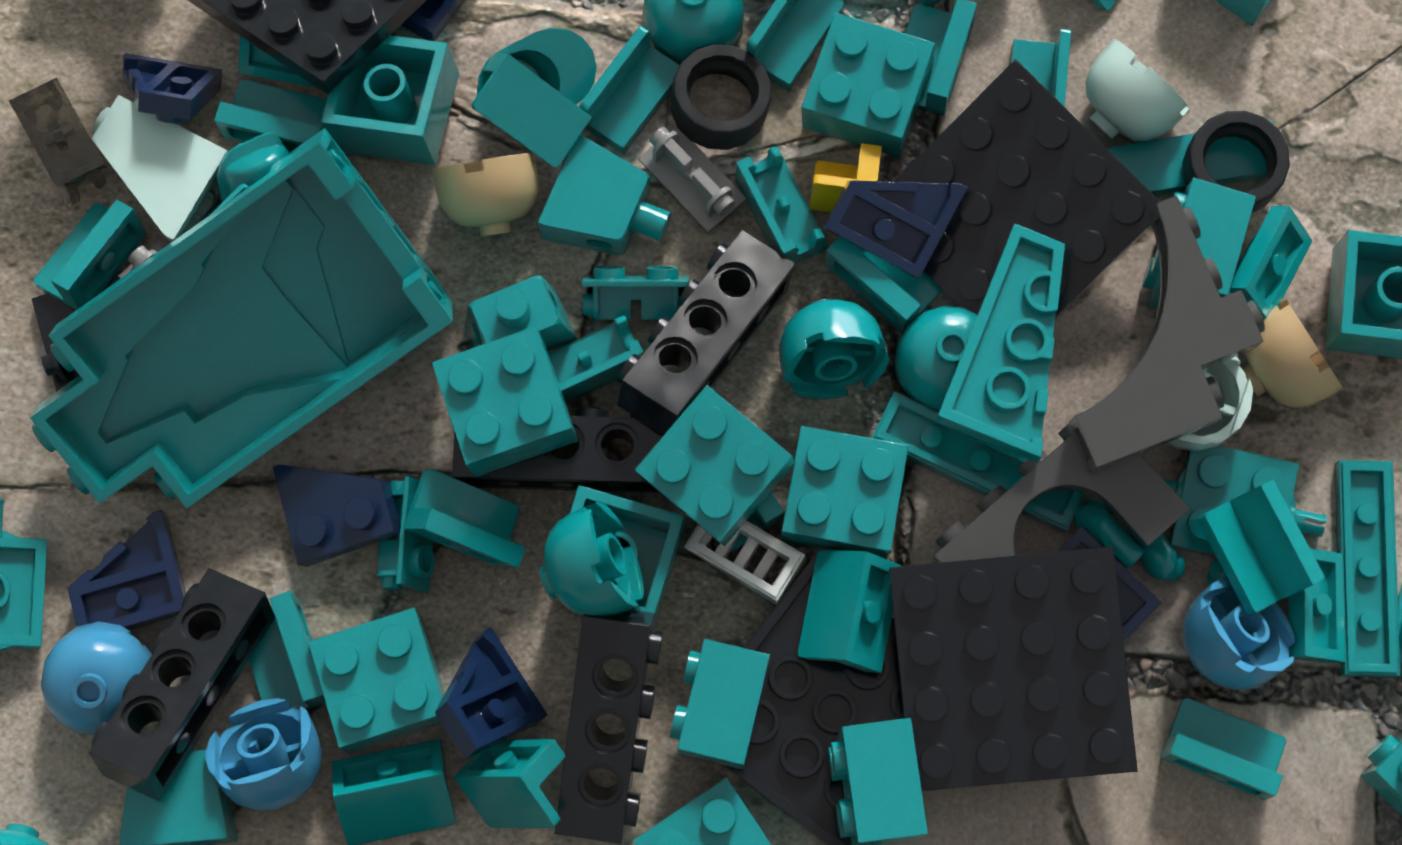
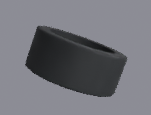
(724, 61)
(1250, 128)

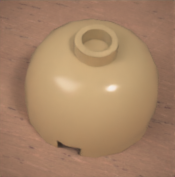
(488, 191)
(1289, 363)

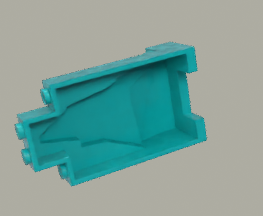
(239, 332)

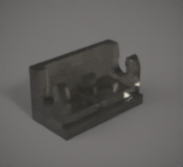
(59, 140)

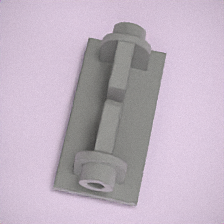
(691, 178)

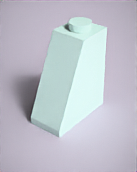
(161, 165)

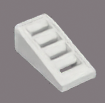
(775, 548)

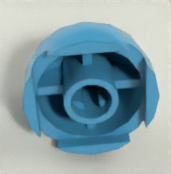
(1233, 646)
(89, 673)
(265, 755)

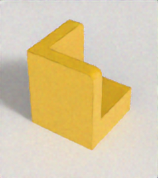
(832, 177)

